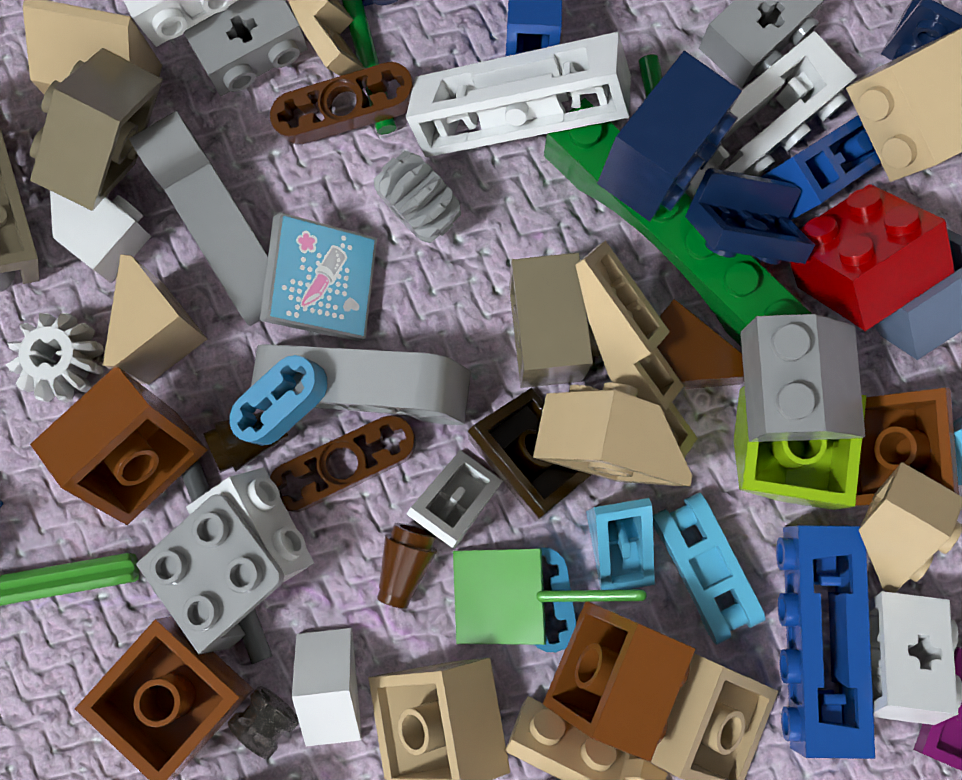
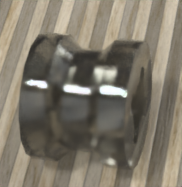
(263, 722)

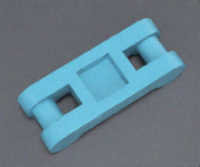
(708, 568)

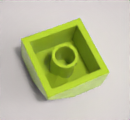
(797, 470)

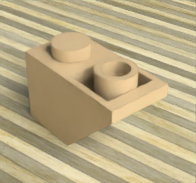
(908, 525)

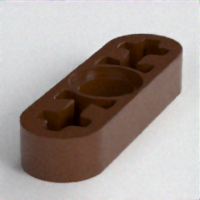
(325, 92)
(372, 431)

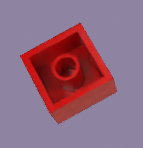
(873, 256)

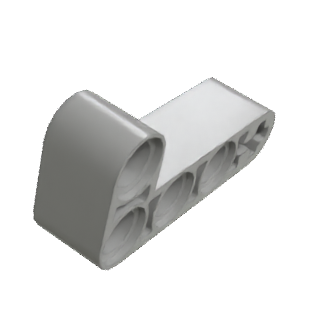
(207, 210)
(381, 381)

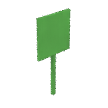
(504, 596)

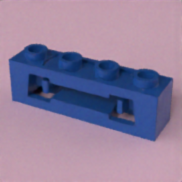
(819, 720)

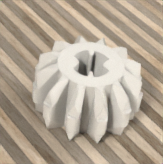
(36, 359)

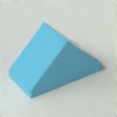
(623, 544)

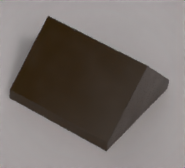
(508, 445)

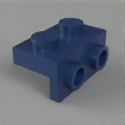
(748, 217)

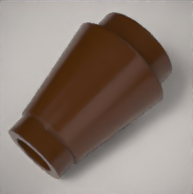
(404, 563)

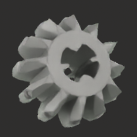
(417, 196)

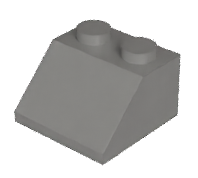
(801, 379)

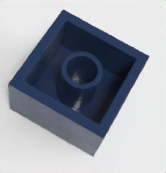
(670, 137)

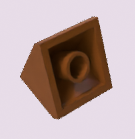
(908, 430)

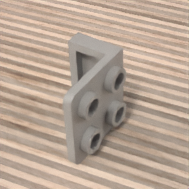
(211, 574)

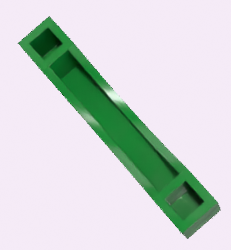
(731, 287)

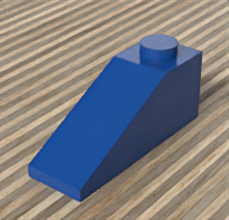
(827, 165)

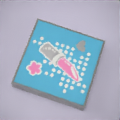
(318, 278)

